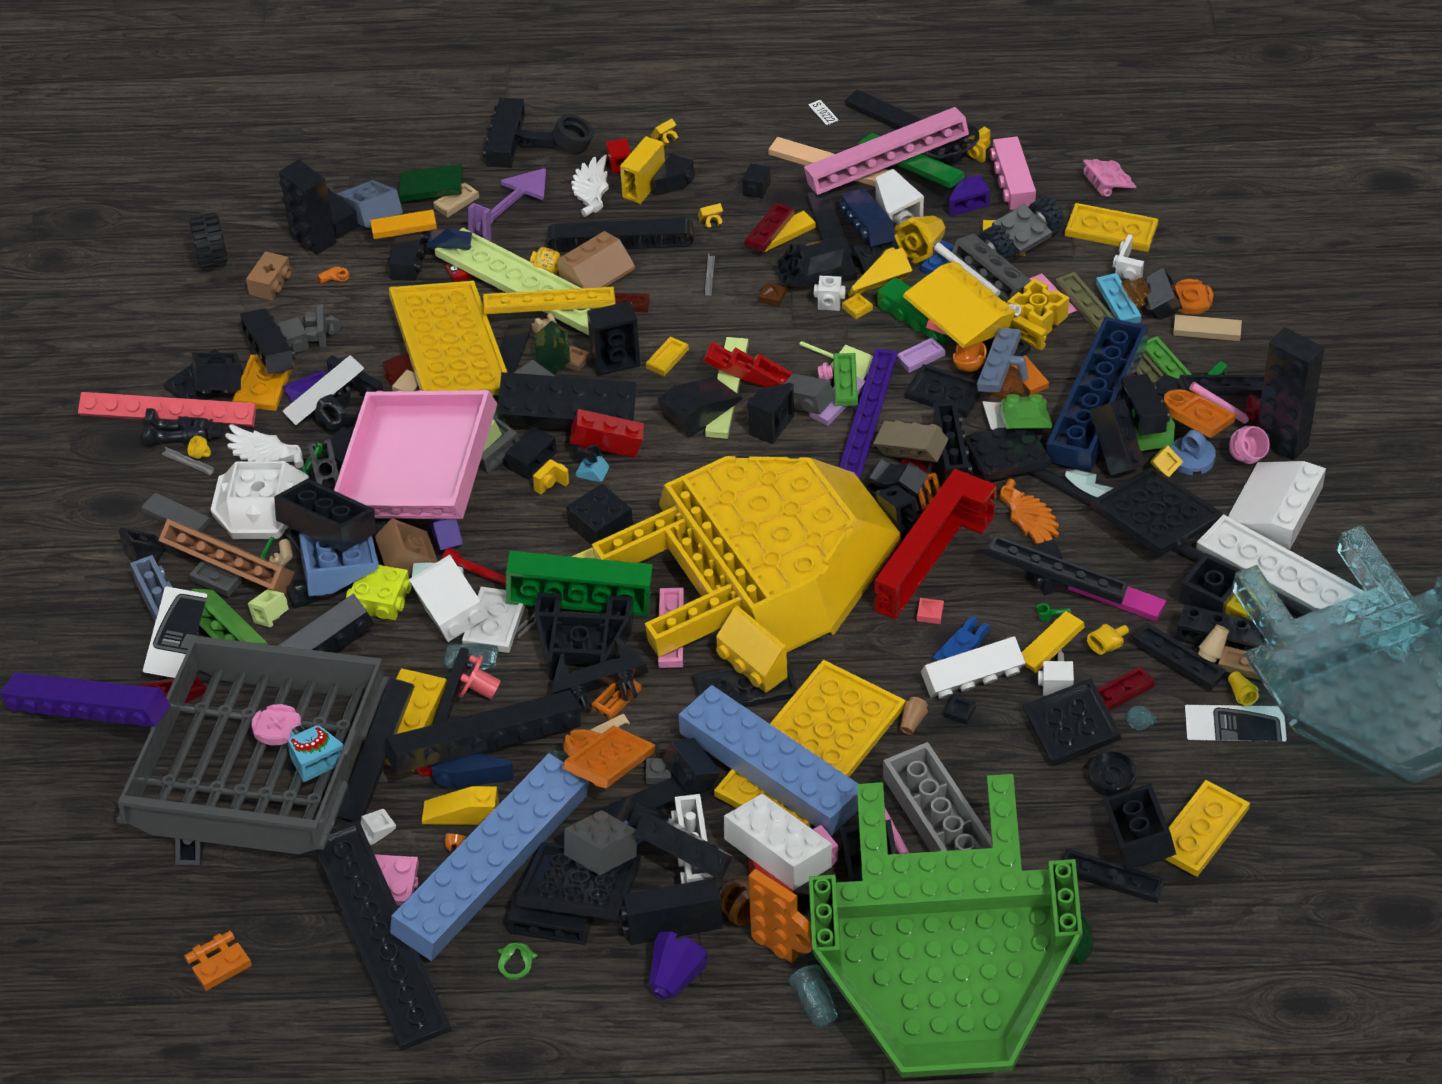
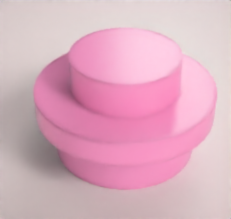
(826, 372)

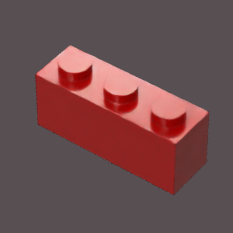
(607, 432)

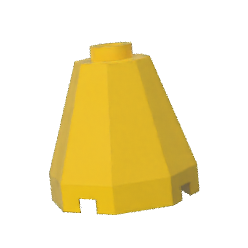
(919, 236)

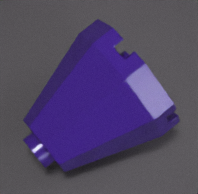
(675, 964)

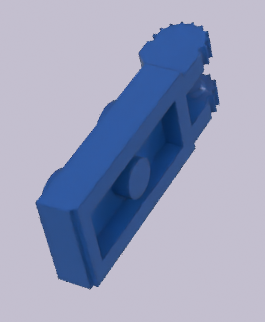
(963, 640)

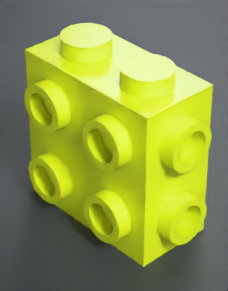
(382, 591)

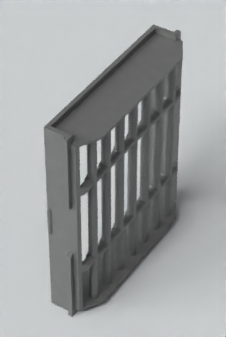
(264, 667)

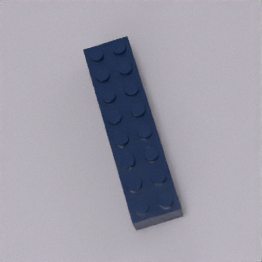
(1111, 356)

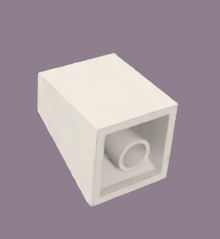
(898, 197)
(448, 598)

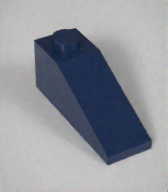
(472, 771)

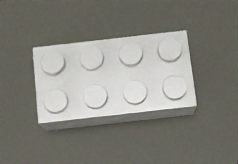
(777, 841)

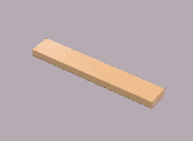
(807, 155)

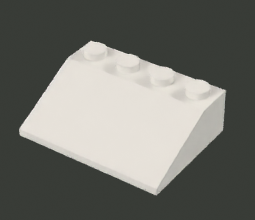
(1279, 499)

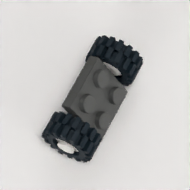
(1024, 228)

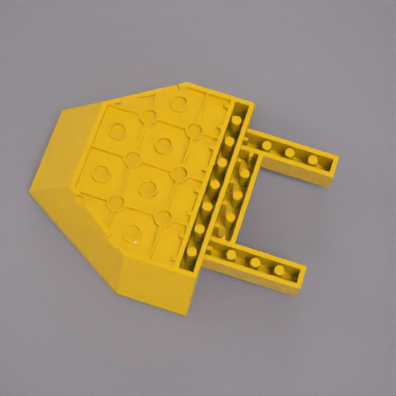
(762, 535)

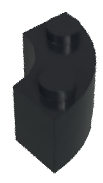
(885, 475)

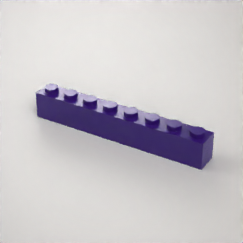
(85, 699)

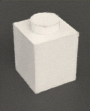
(1055, 676)

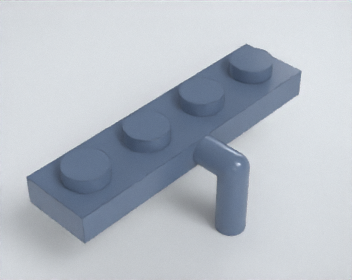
(1000, 359)

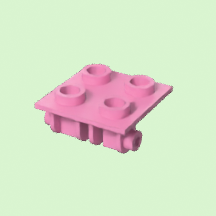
(1106, 175)

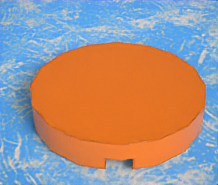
(1194, 296)

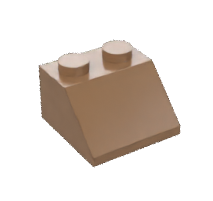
(404, 545)

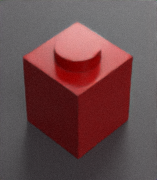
(617, 153)

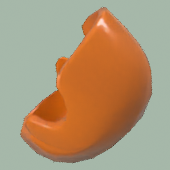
(971, 357)

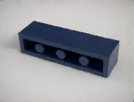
(867, 217)

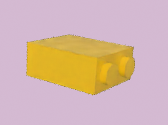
(640, 168)

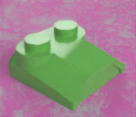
(1025, 412)

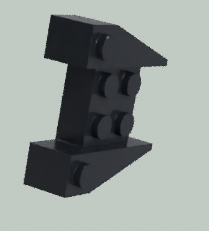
(581, 637)

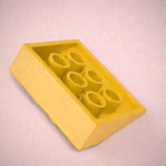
(960, 304)

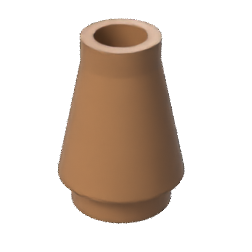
(913, 714)

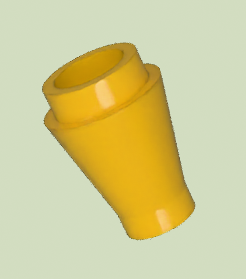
(1244, 690)

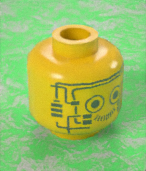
(546, 259)

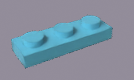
(1117, 298)

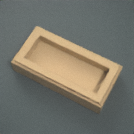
(451, 204)

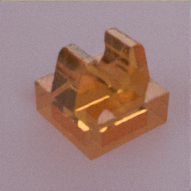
(1136, 291)

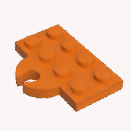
(604, 756)
(776, 918)

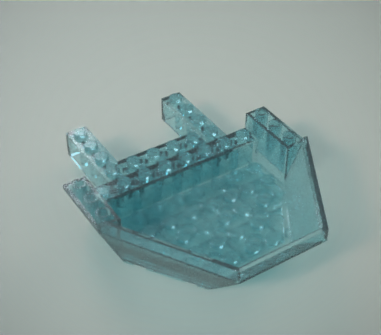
(1359, 670)

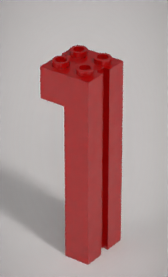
(958, 504)

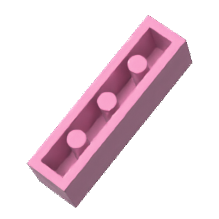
(1013, 172)

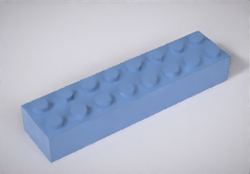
(770, 759)

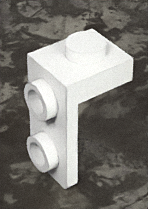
(1126, 266)

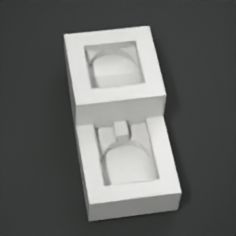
(377, 825)

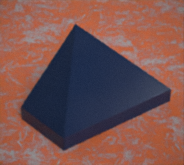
(449, 239)

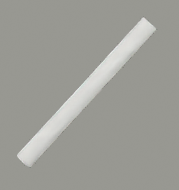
(952, 257)

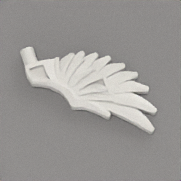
(591, 185)
(262, 447)

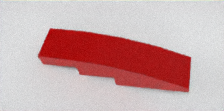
(743, 366)

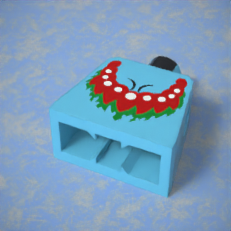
(313, 751)

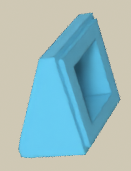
(593, 471)

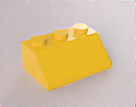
(752, 650)

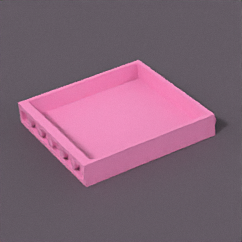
(417, 452)

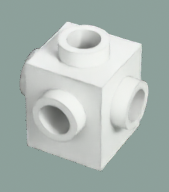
(829, 293)

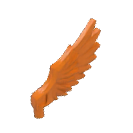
(1029, 513)

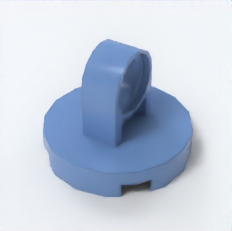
(1194, 452)

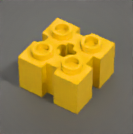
(1041, 305)

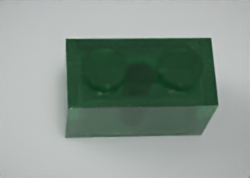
(552, 347)

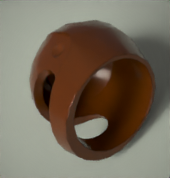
(736, 901)

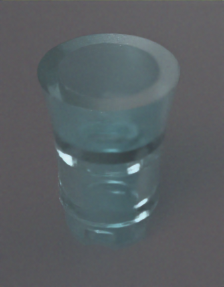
(814, 994)

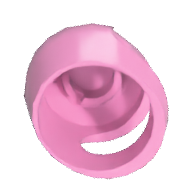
(1249, 444)

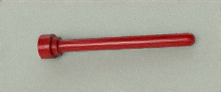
(475, 568)

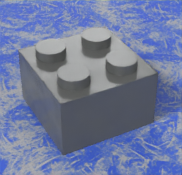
(600, 842)

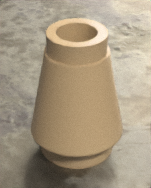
(1213, 644)

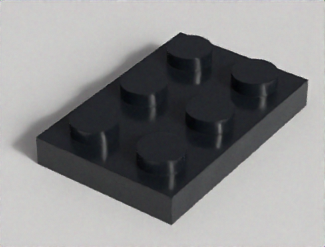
(183, 385)

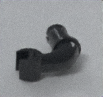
(589, 452)

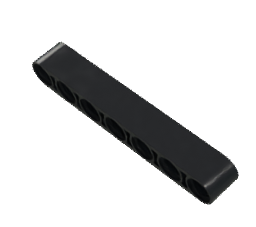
(631, 233)

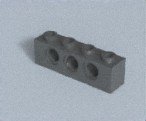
(990, 266)

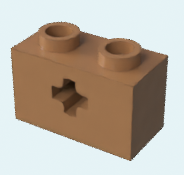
(268, 275)

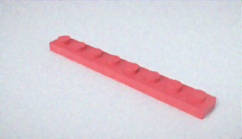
(167, 408)

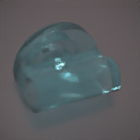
(1140, 717)

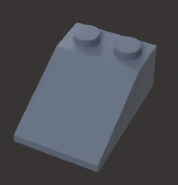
(372, 201)

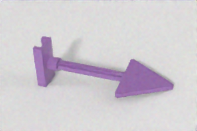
(481, 218)

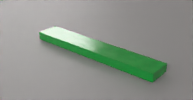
(928, 167)

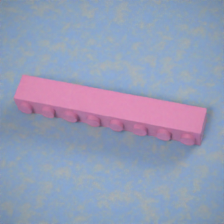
(886, 150)

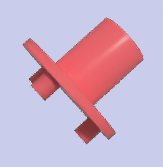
(478, 680)

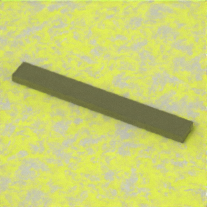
(1094, 313)

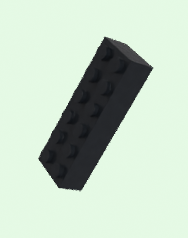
(1290, 392)
(555, 399)

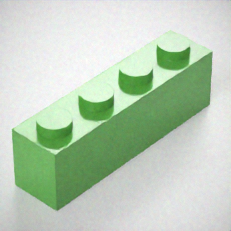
(223, 622)

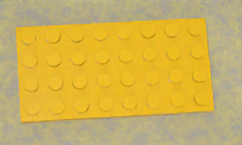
(448, 337)
(831, 717)

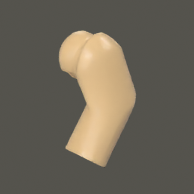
(285, 553)

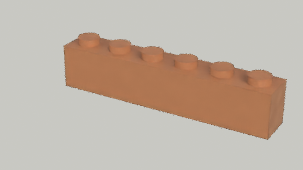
(226, 556)

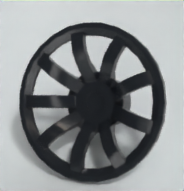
(952, 151)

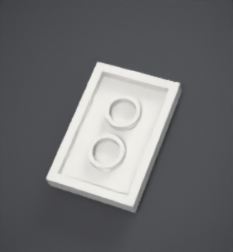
(501, 624)

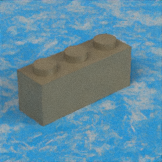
(911, 440)

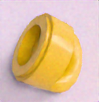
(198, 447)

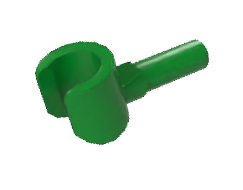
(1045, 612)

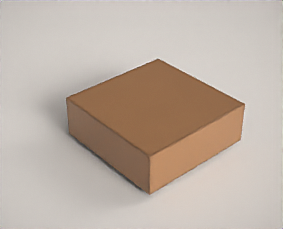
(578, 358)

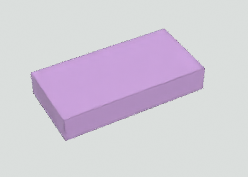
(920, 354)

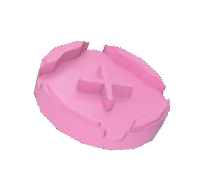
(275, 724)

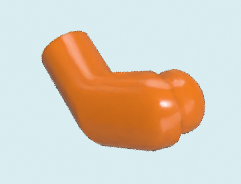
(335, 274)

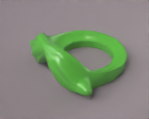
(506, 954)

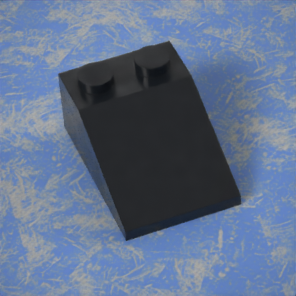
(697, 403)
(852, 849)

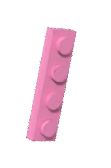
(669, 600)

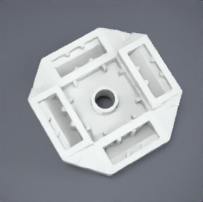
(246, 498)

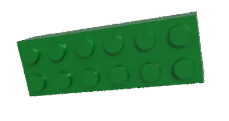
(581, 581)

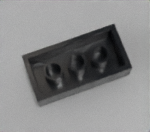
(307, 207)
(325, 514)

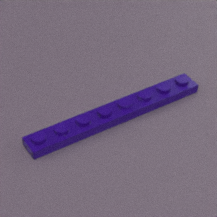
(868, 411)

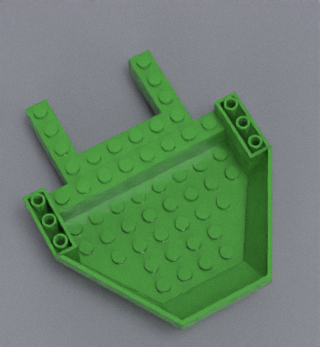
(947, 947)

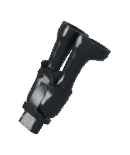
(162, 431)

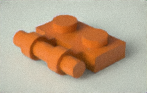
(220, 966)

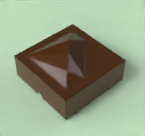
(772, 294)

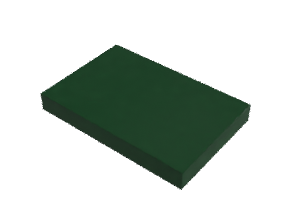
(431, 183)

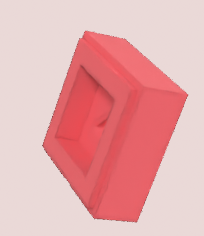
(930, 611)

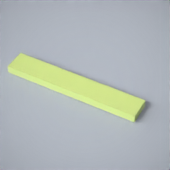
(721, 426)

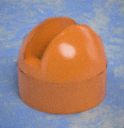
(453, 840)

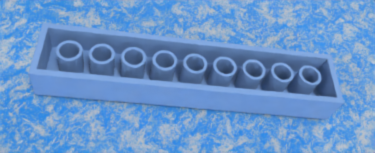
(488, 857)

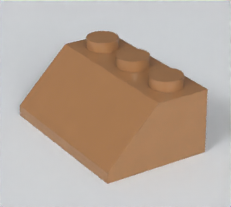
(596, 262)

